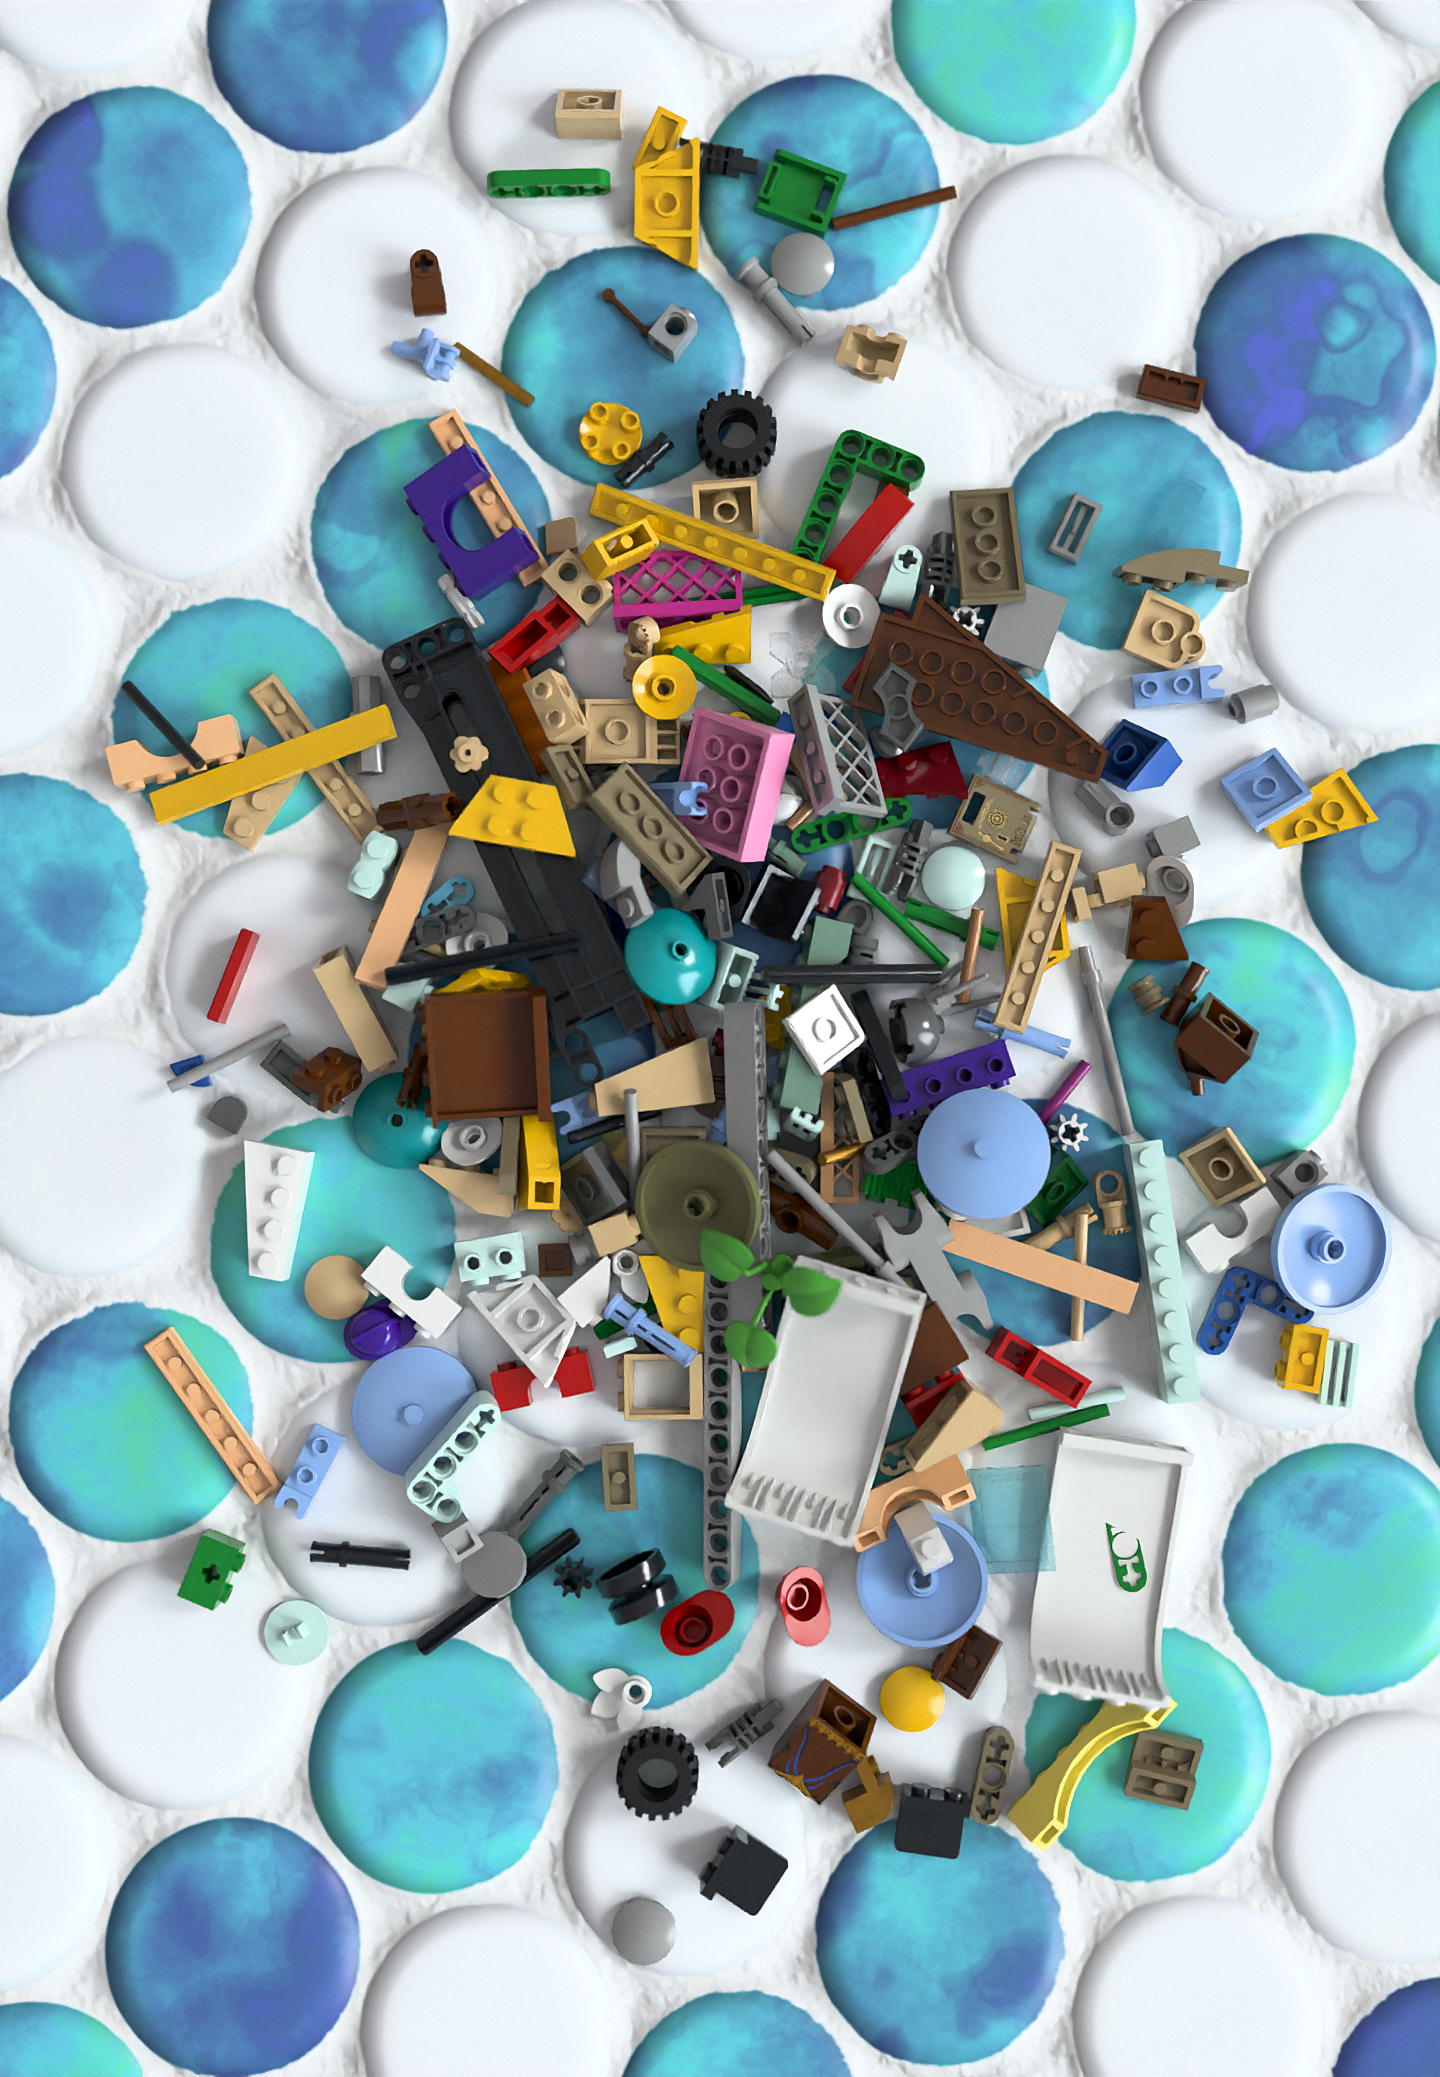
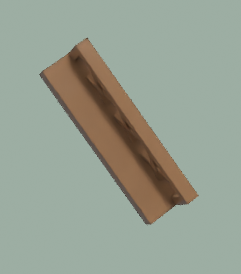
(827, 1143)

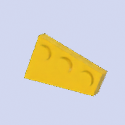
(715, 641)
(1333, 808)
(677, 1299)

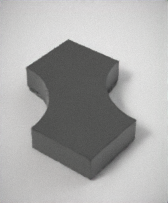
(900, 723)

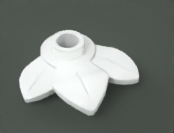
(633, 1278)
(616, 1699)

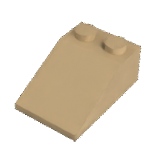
(957, 1422)

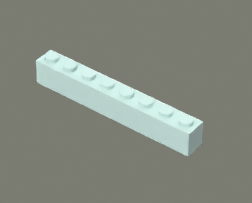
(1161, 1271)

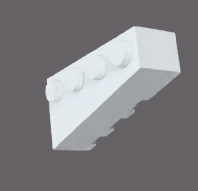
(275, 1203)

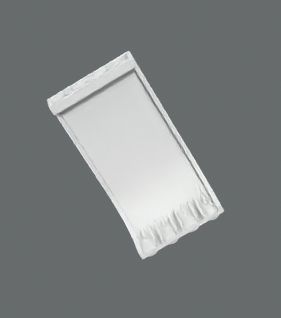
(828, 1407)
(1082, 1624)

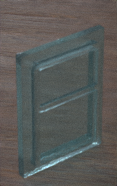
(1012, 1519)

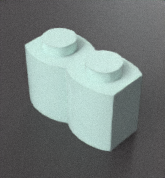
(370, 874)

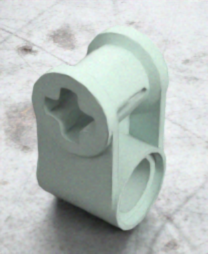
(900, 582)

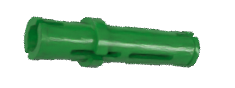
(948, 923)

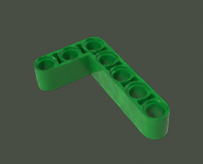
(836, 493)

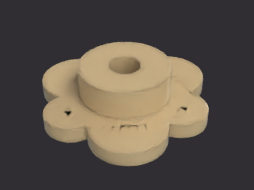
(473, 761)
(567, 1217)

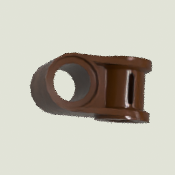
(427, 288)

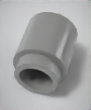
(1253, 703)

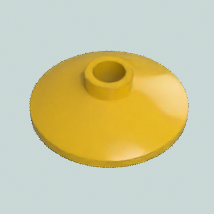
(664, 671)

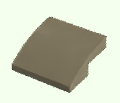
(1163, 1768)

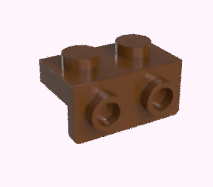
(329, 1075)
(966, 1661)

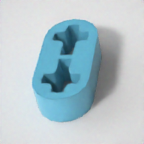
(444, 893)

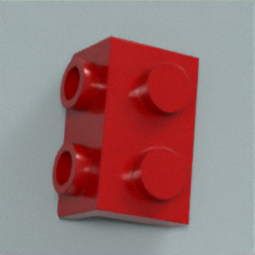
(925, 1397)

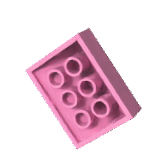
(744, 778)

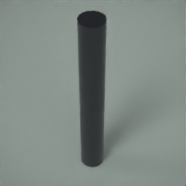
(606, 1126)

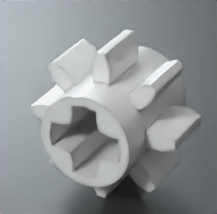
(966, 613)
(1076, 1137)

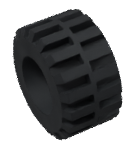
(736, 409)
(651, 1799)

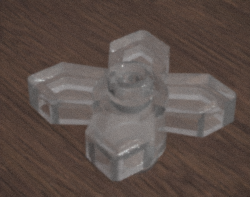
(789, 652)

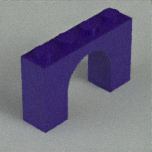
(435, 499)

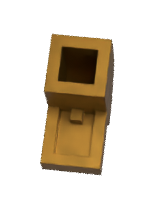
(872, 1800)

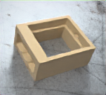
(626, 1398)

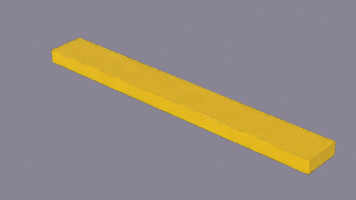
(715, 542)
(273, 764)

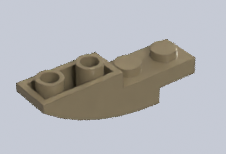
(1170, 567)

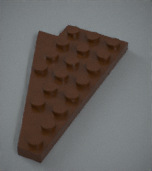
(973, 694)

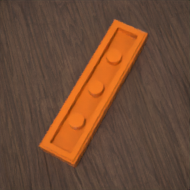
(522, 712)

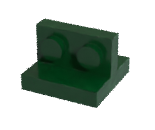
(1060, 1187)

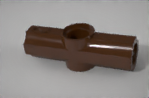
(419, 811)
(795, 1215)

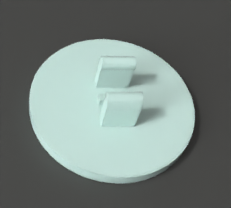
(296, 1632)

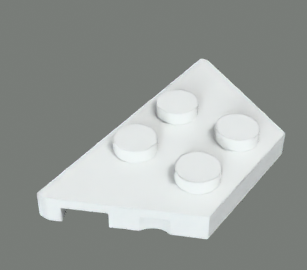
(529, 1322)

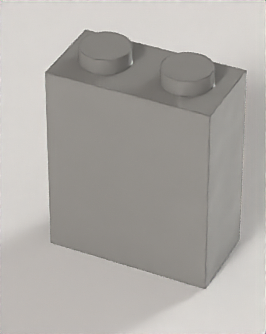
(1026, 630)

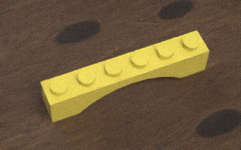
(1045, 1806)

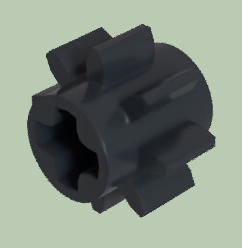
(568, 1584)

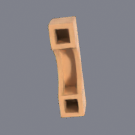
(134, 766)
(940, 1484)

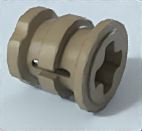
(1148, 994)

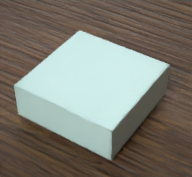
(619, 1345)

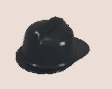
(737, 884)

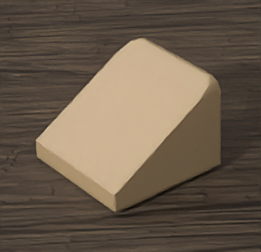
(562, 535)

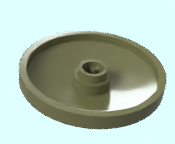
(693, 1189)

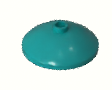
(656, 965)
(383, 1141)

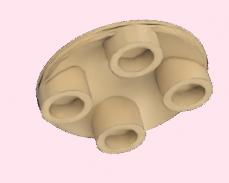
(336, 1287)

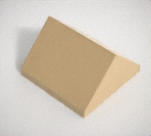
(589, 114)
(728, 504)
(1221, 1166)

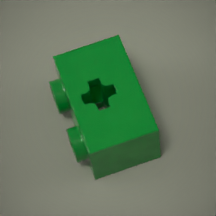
(199, 1583)

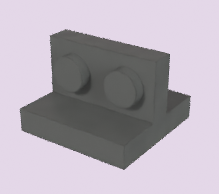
(594, 1183)

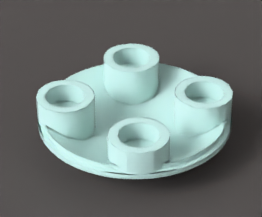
(953, 878)

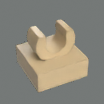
(1082, 904)

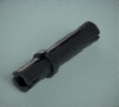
(360, 1555)

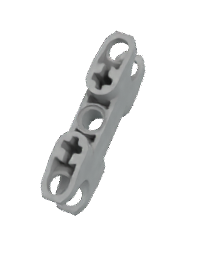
(920, 1247)

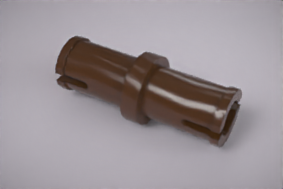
(1184, 994)
(412, 1078)

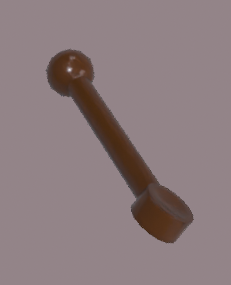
(609, 297)

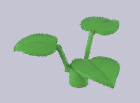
(808, 1289)

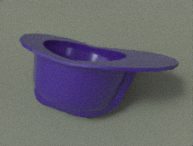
(377, 1331)

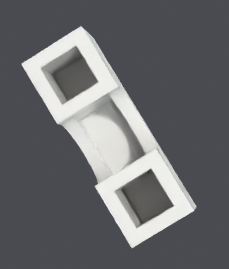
(1258, 1217)
(387, 1277)

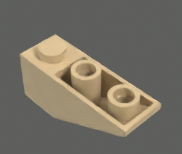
(472, 1187)

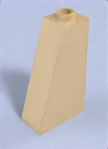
(356, 1009)
(661, 1083)

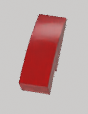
(869, 534)
(535, 636)
(1038, 1367)

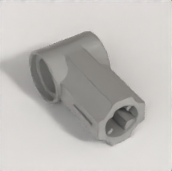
(1103, 802)

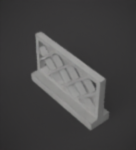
(820, 756)

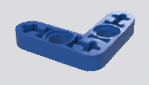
(1249, 1293)

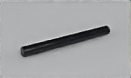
(163, 725)

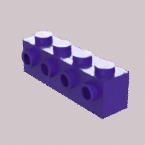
(948, 1076)

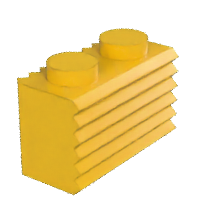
(619, 549)

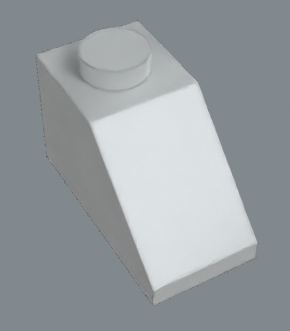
(589, 1294)
(924, 1538)

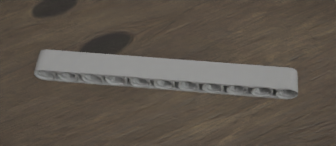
(749, 1139)
(714, 1455)

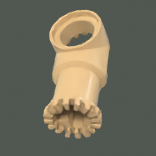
(639, 646)
(1112, 1203)

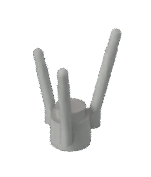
(943, 998)

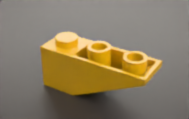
(538, 1165)

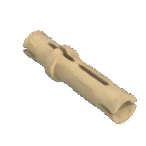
(1059, 1230)

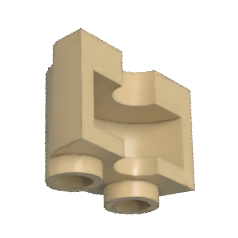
(870, 354)

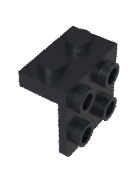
(780, 904)
(931, 1820)
(743, 1871)

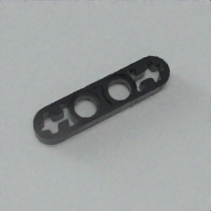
(879, 1046)

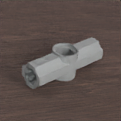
(366, 696)

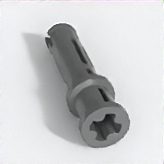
(556, 1481)

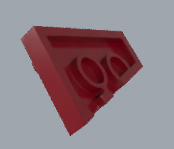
(921, 771)

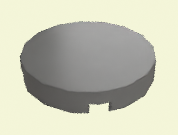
(496, 1566)

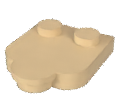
(1164, 633)

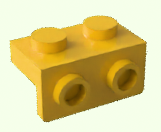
(1301, 1357)

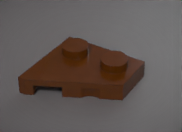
(1153, 931)

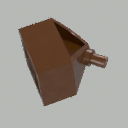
(1213, 1043)

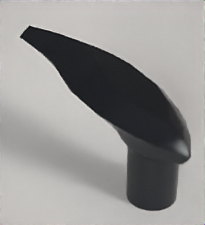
(747, 683)

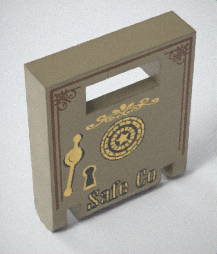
(1000, 822)

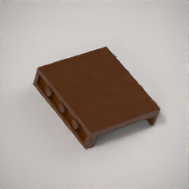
(486, 1054)

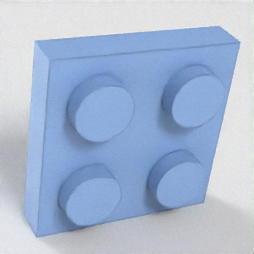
(1265, 789)

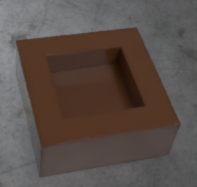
(555, 1260)

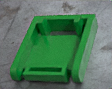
(793, 191)

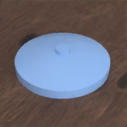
(983, 1154)
(1331, 1248)
(407, 1403)
(920, 1608)

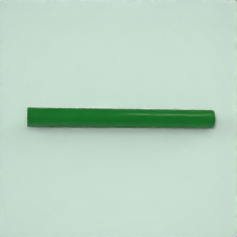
(899, 920)
(1045, 1427)

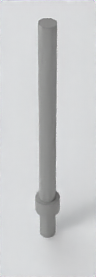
(1092, 978)
(883, 1270)

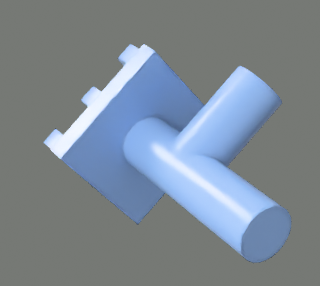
(436, 361)

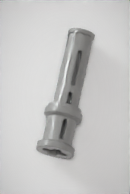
(766, 291)

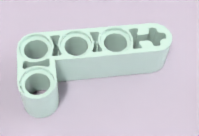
(457, 1450)

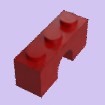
(513, 1381)

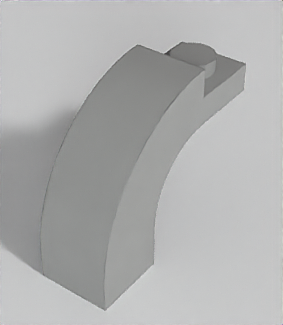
(622, 882)

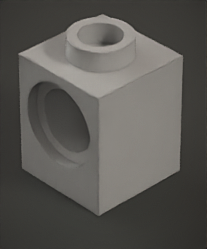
(673, 345)
(1172, 838)
(1285, 1173)
(458, 1537)

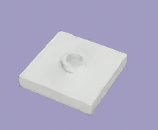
(824, 1029)

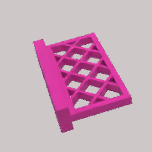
(674, 612)

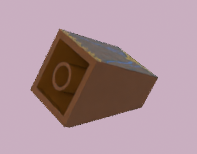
(823, 1742)

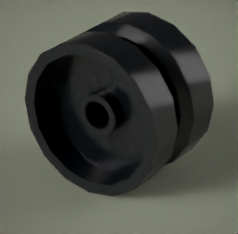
(637, 1586)

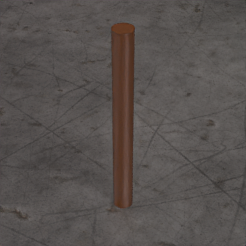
(894, 208)

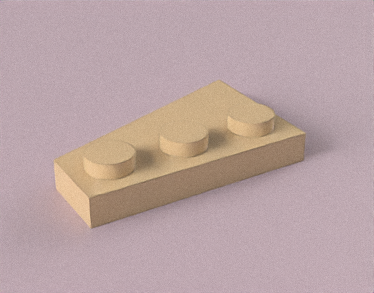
(255, 811)

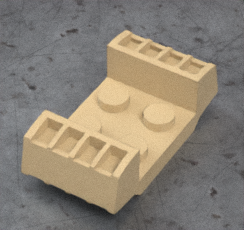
(626, 734)

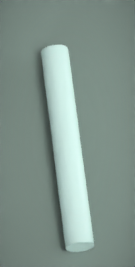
(1087, 1401)

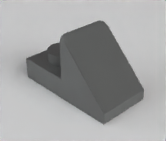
(713, 897)

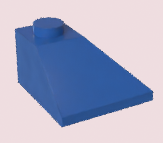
(1138, 758)

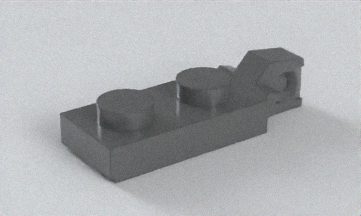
(281, 1064)

